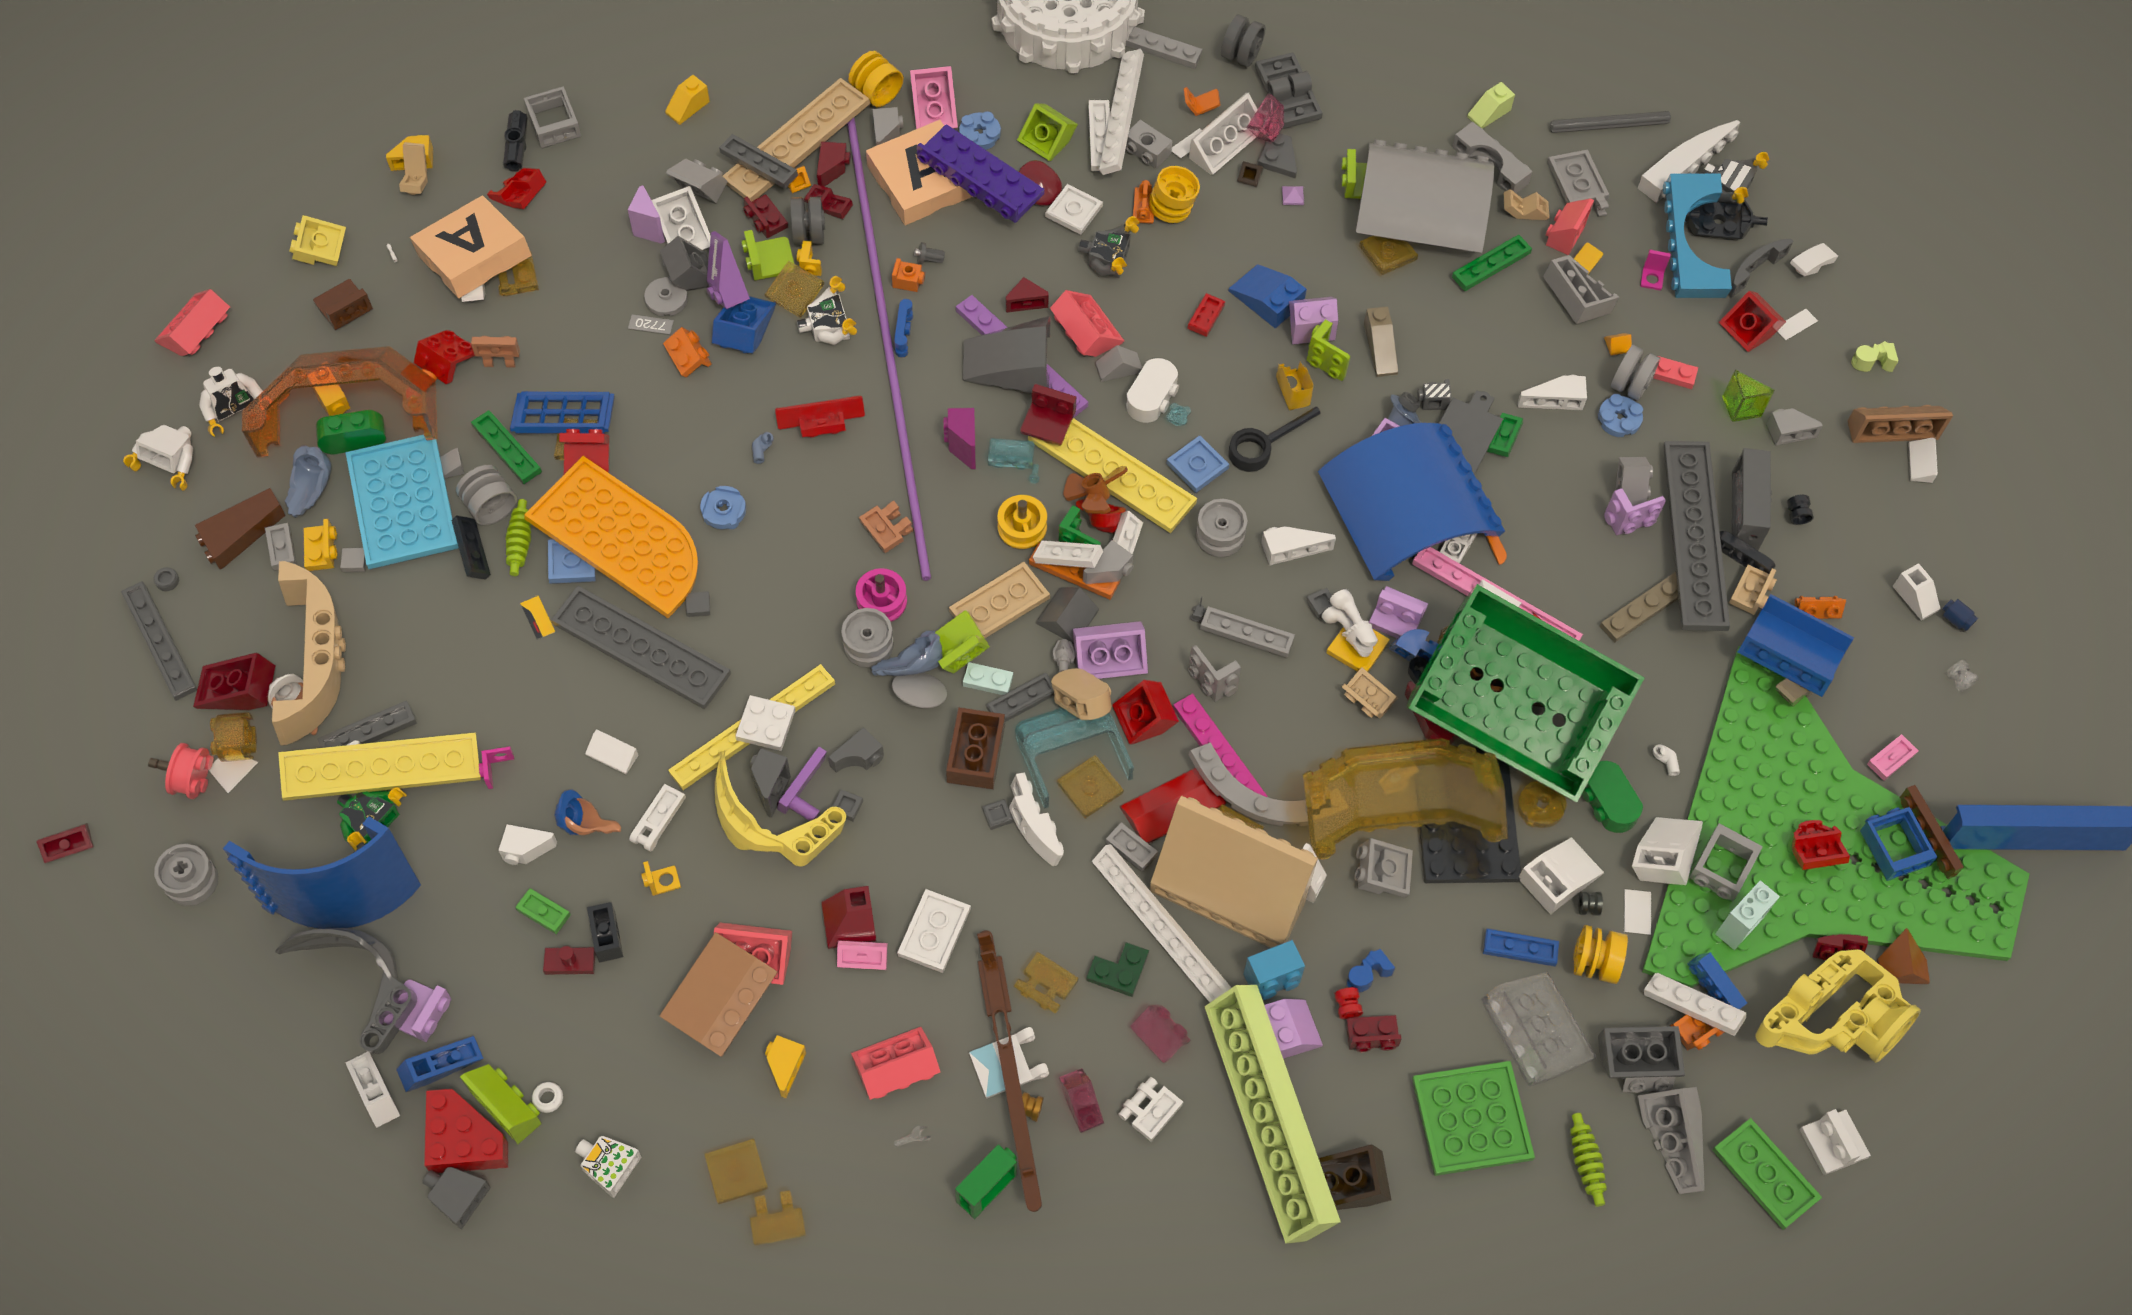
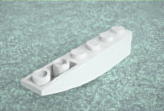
(1686, 158)

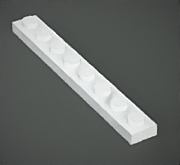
(1121, 112)
(1160, 923)

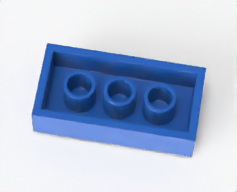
(1715, 980)

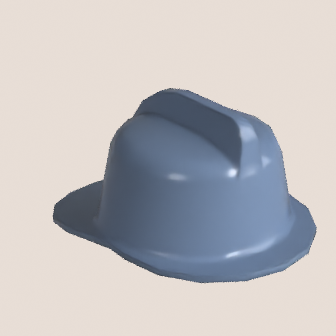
(1401, 415)

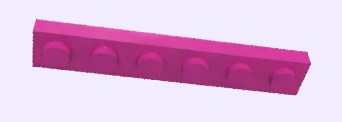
(1206, 731)

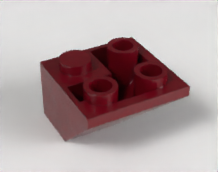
(849, 917)

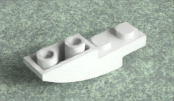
(1035, 827)

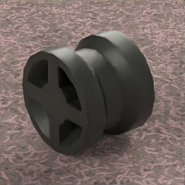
(1590, 903)

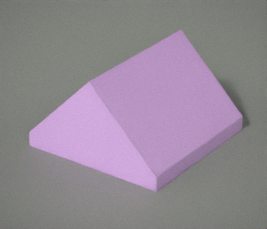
(645, 218)

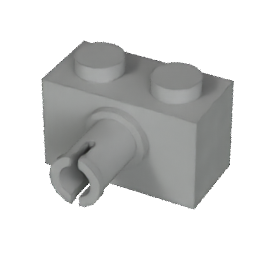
(1634, 477)

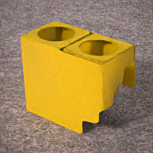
(1295, 397)

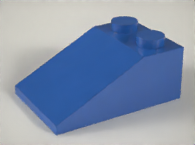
(1268, 293)
(743, 325)

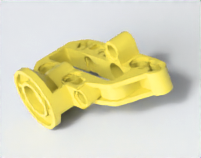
(1872, 1024)

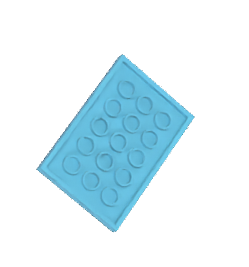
(401, 501)

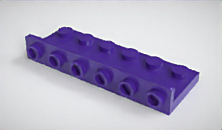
(980, 173)

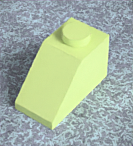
(1492, 105)

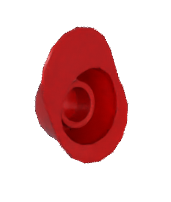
(1104, 522)

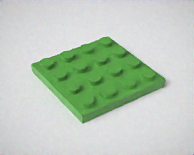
(1473, 1118)

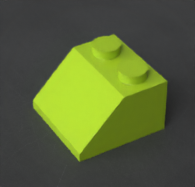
(1046, 131)

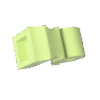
(1866, 356)

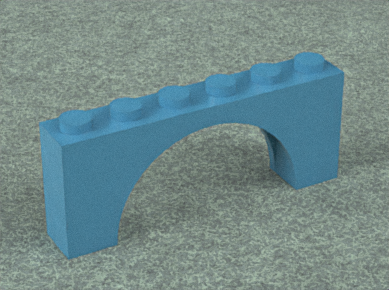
(1690, 274)

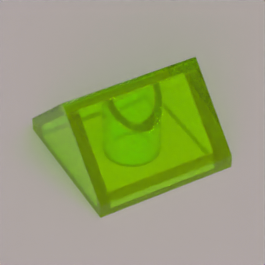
(1746, 397)

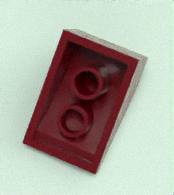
(235, 683)

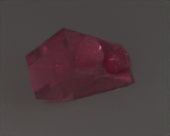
(1081, 1100)

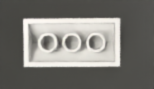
(1224, 136)

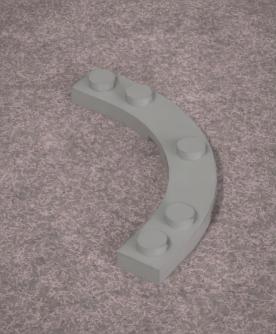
(1242, 798)

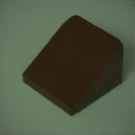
(1250, 174)

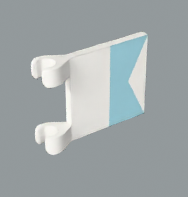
(988, 1064)

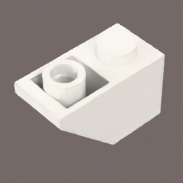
(1918, 591)

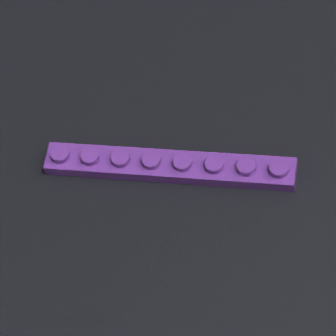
(985, 322)

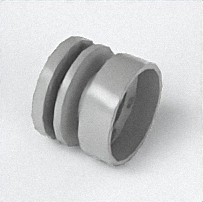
(486, 495)

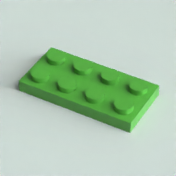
(1767, 1173)

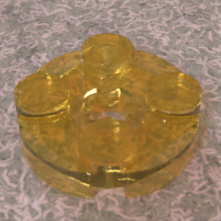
(1536, 816)

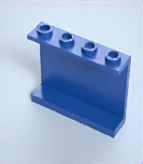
(1796, 645)

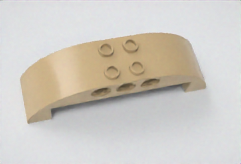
(321, 655)

